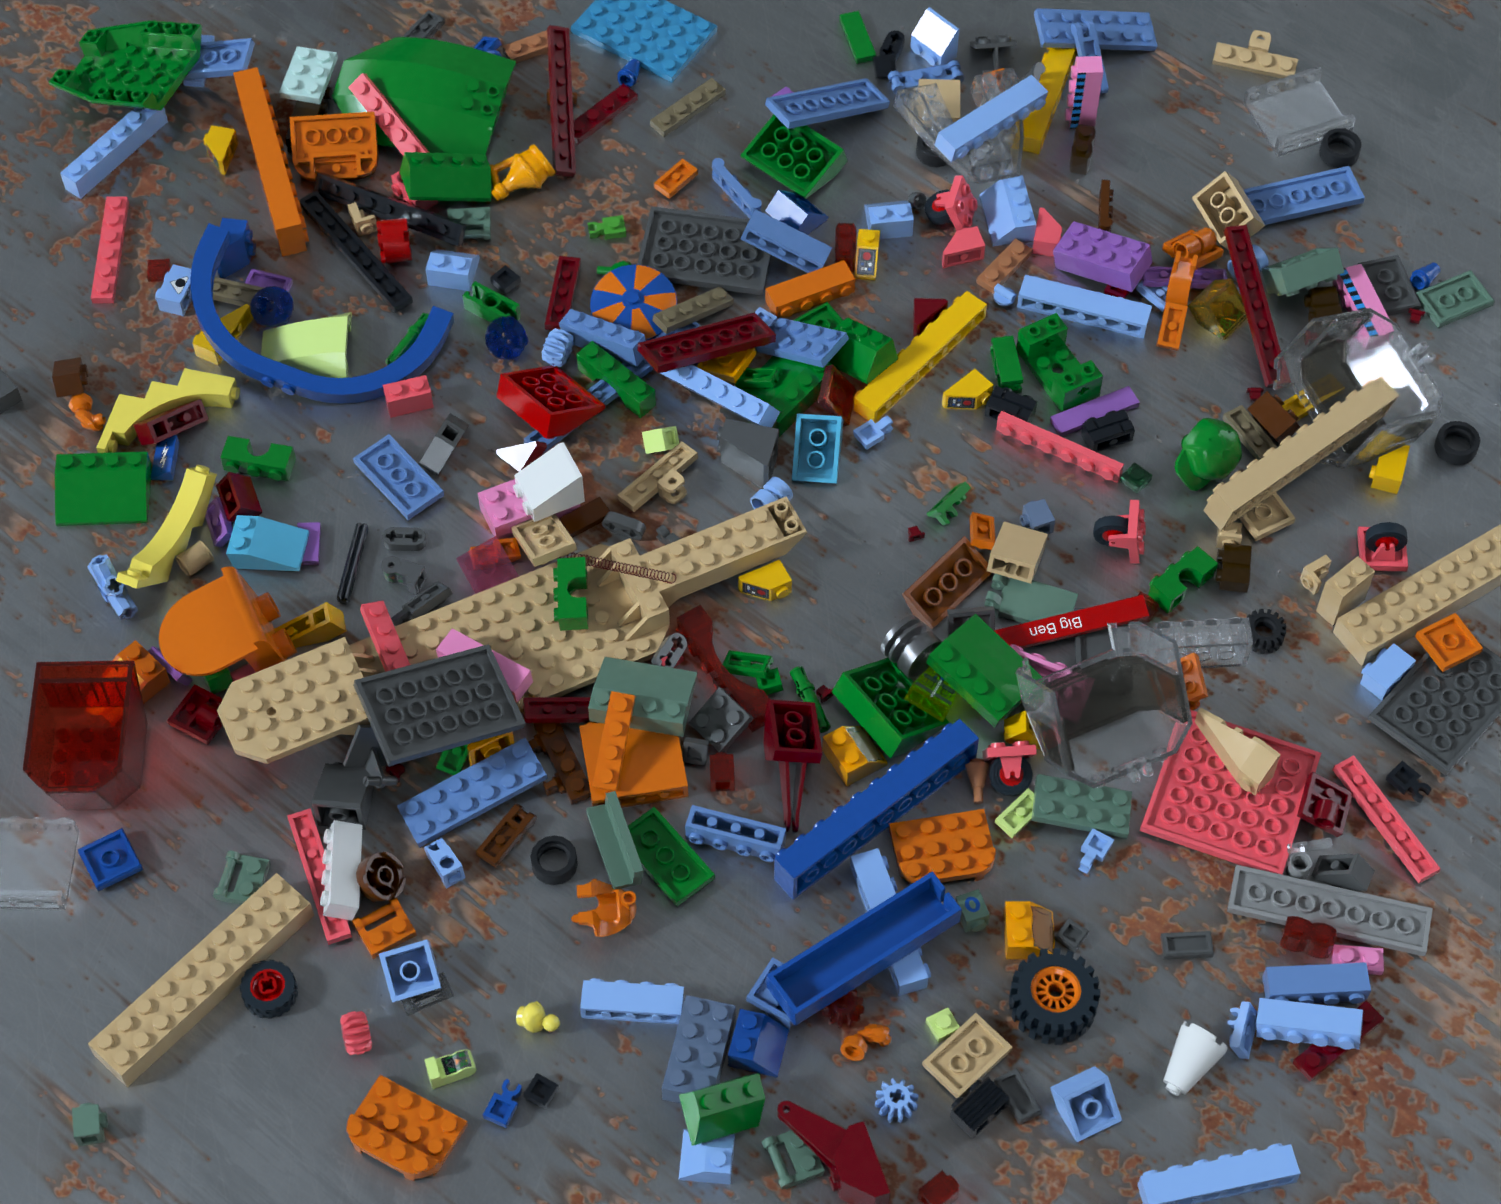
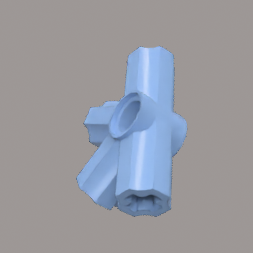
(110, 589)

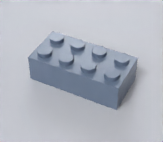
(698, 1047)

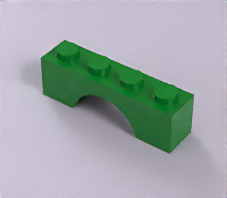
(634, 392)

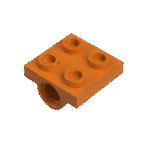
(1198, 243)
(1193, 680)

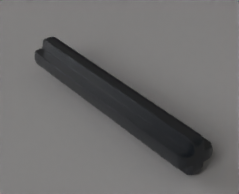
(352, 563)

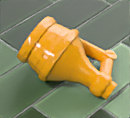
(527, 170)

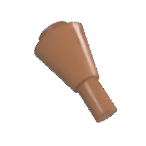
(977, 774)

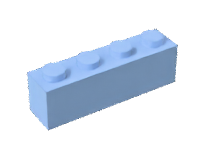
(632, 1001)
(1309, 1023)

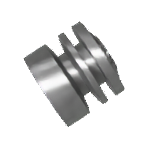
(910, 646)

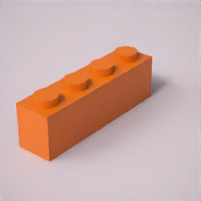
(810, 290)

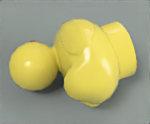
(534, 1018)

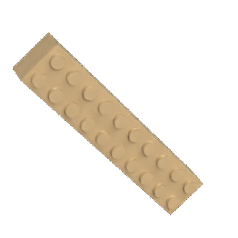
(1300, 452)
(1422, 598)
(200, 980)

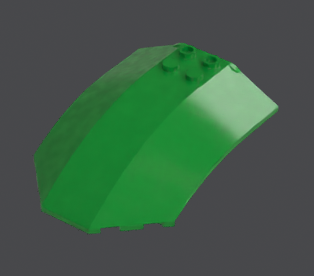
(437, 87)

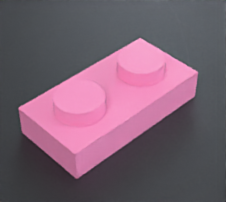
(1356, 954)

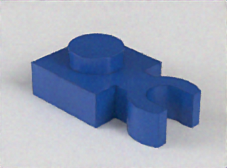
(502, 1107)

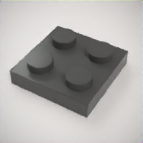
(721, 720)

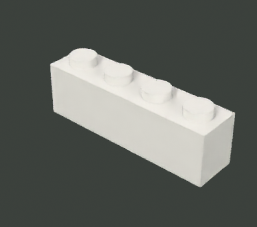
(341, 861)

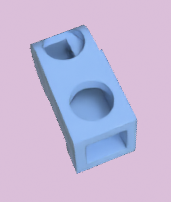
(445, 862)

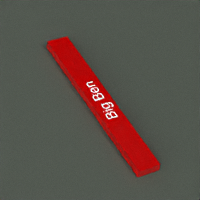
(1075, 622)

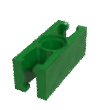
(489, 303)
(1006, 363)

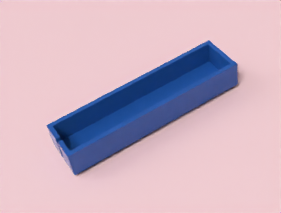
(863, 948)

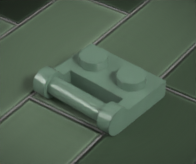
(475, 220)
(250, 879)
(804, 1160)

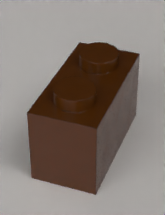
(69, 377)
(1274, 417)

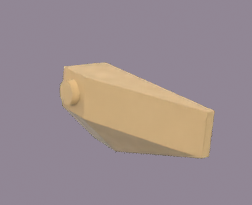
(1247, 759)

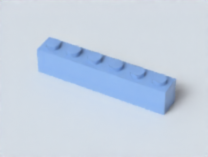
(991, 118)
(111, 150)
(1084, 306)
(724, 394)
(875, 887)
(1221, 1177)

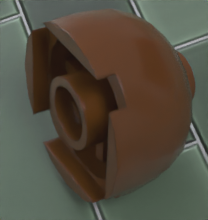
(380, 877)

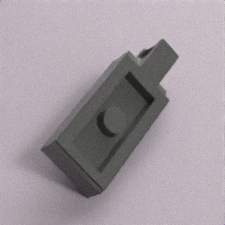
(422, 603)

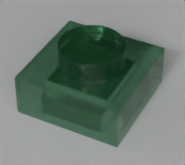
(1136, 477)

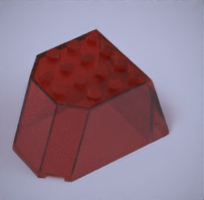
(86, 733)

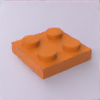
(1449, 642)

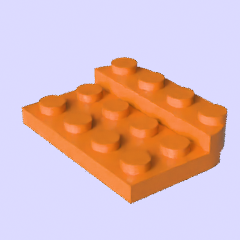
(334, 145)
(948, 844)
(404, 1130)

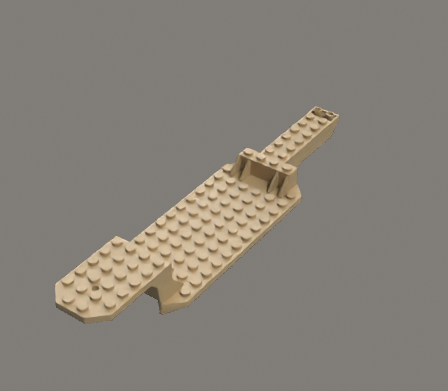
(627, 620)

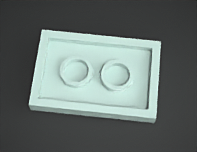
(308, 75)

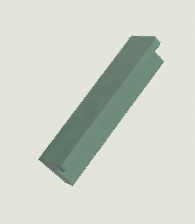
(615, 843)

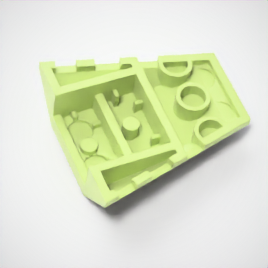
(311, 345)

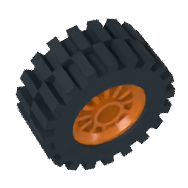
(1042, 1019)

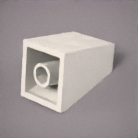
(550, 484)

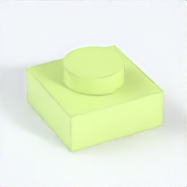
(942, 1024)

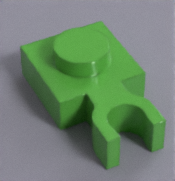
(611, 227)

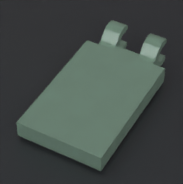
(1028, 601)

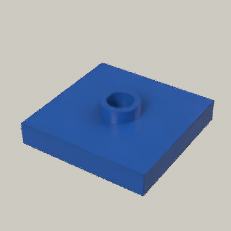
(110, 859)

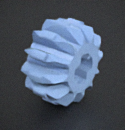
(557, 347)
(904, 1106)

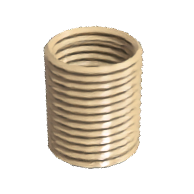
(194, 558)

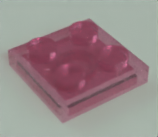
(487, 565)

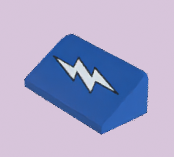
(165, 459)

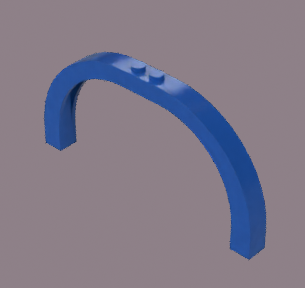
(289, 379)

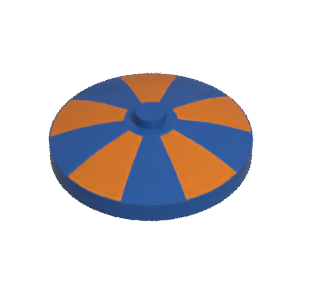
(632, 297)

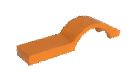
(1176, 302)

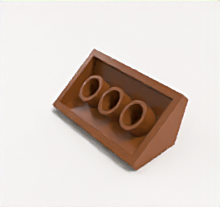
(946, 583)

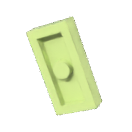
(1017, 814)

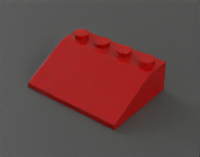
(548, 400)

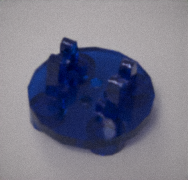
(282, 306)
(512, 331)

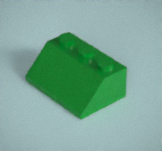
(865, 352)
(723, 1108)

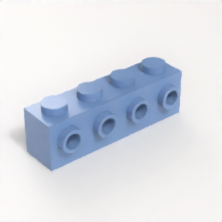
(785, 242)
(611, 337)
(734, 833)
(1318, 983)

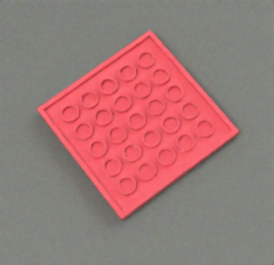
(1209, 812)

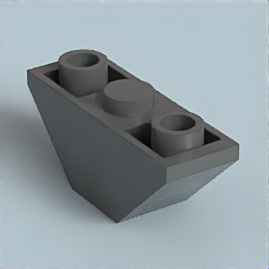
(443, 444)

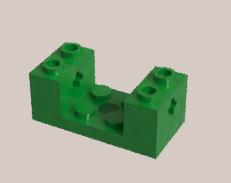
(1045, 348)

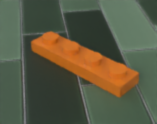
(614, 741)

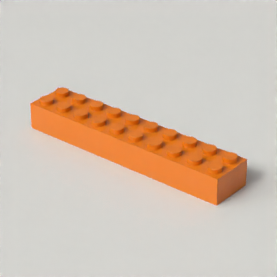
(271, 162)

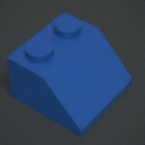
(796, 211)
(240, 248)
(757, 1044)

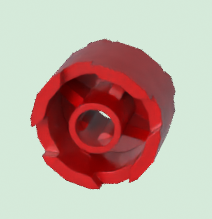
(394, 240)

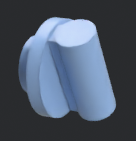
(1003, 295)

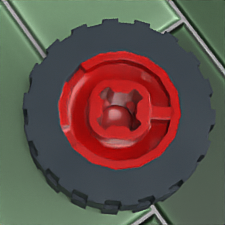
(268, 989)

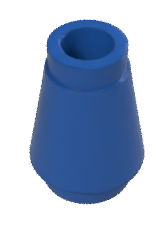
(629, 73)
(1424, 276)

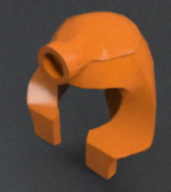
(614, 911)

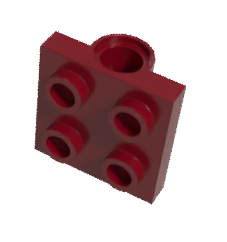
(198, 715)
(1325, 804)

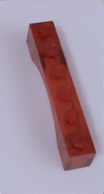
(698, 631)

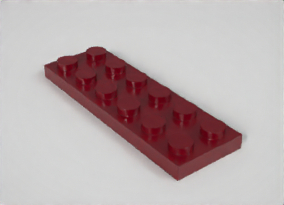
(706, 342)

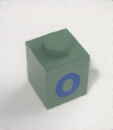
(974, 911)

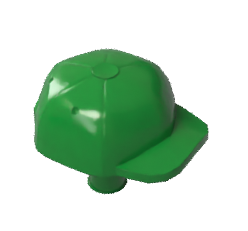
(1208, 453)

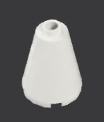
(1191, 1058)

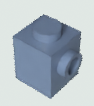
(1038, 517)

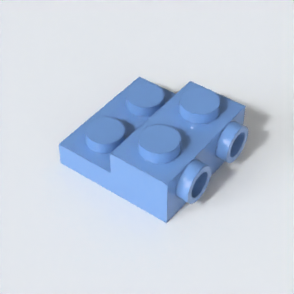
(764, 1000)

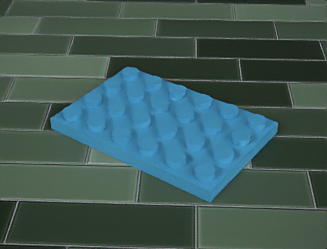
(646, 30)

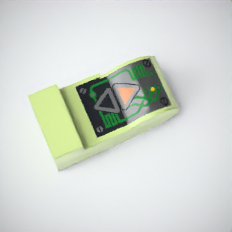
(450, 1068)

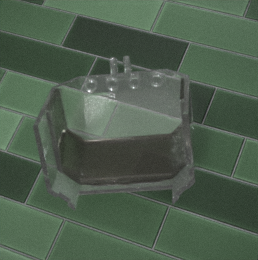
(1340, 356)
(1111, 709)

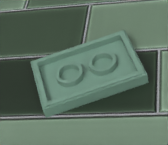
(1454, 299)

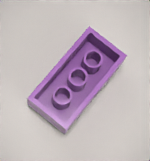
(1102, 256)

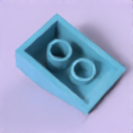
(817, 448)
(266, 544)

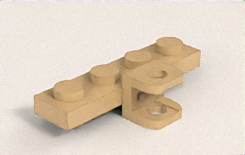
(1255, 57)
(661, 478)

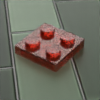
(836, 394)

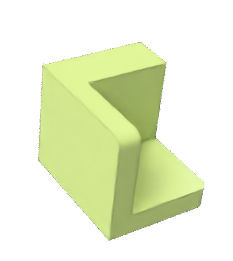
(660, 439)

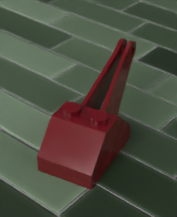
(792, 736)
(847, 1153)

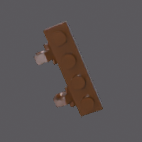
(569, 774)

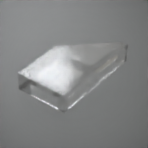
(1307, 846)

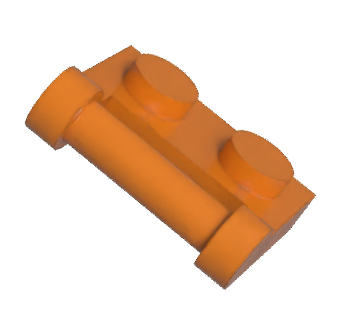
(387, 934)

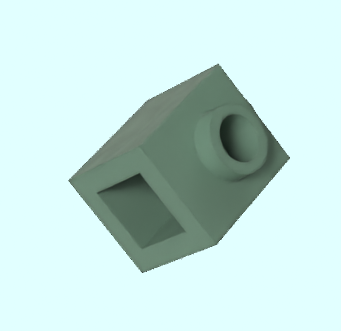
(89, 1124)

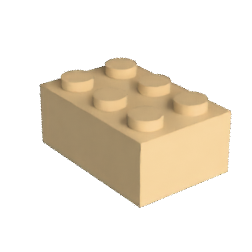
(1227, 205)

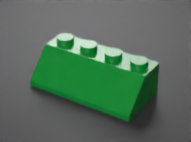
(446, 176)

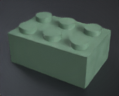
(1303, 271)

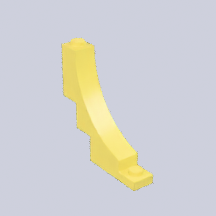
(128, 410)
(189, 510)

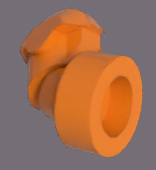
(81, 406)
(855, 1046)

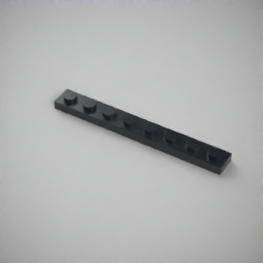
(390, 208)
(356, 251)

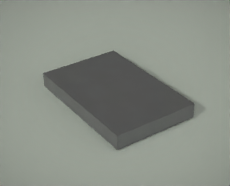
(1392, 285)

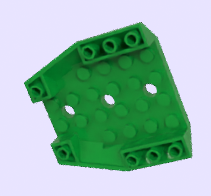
(133, 64)

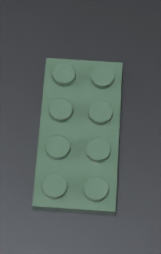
(1081, 806)

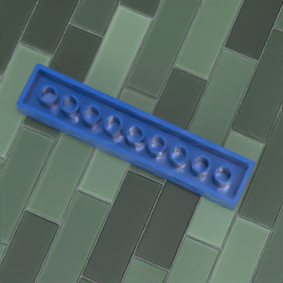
(873, 809)

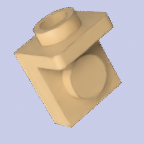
(362, 224)
(1230, 534)
(1314, 572)

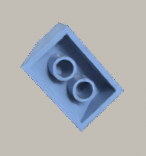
(1008, 211)

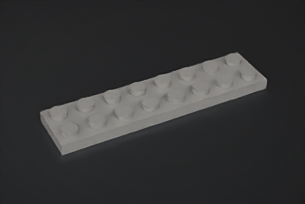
(1352, 913)

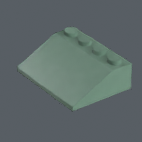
(660, 693)

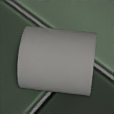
(1301, 859)

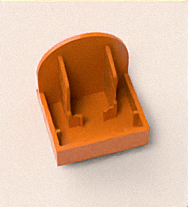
(223, 626)

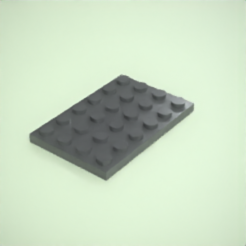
(703, 251)
(438, 704)
(1444, 711)

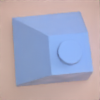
(707, 1161)

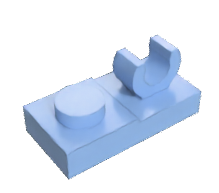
(1244, 1029)

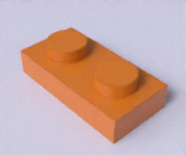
(676, 178)
(982, 531)

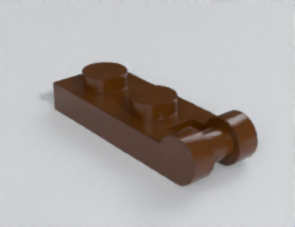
(1105, 211)
(505, 835)

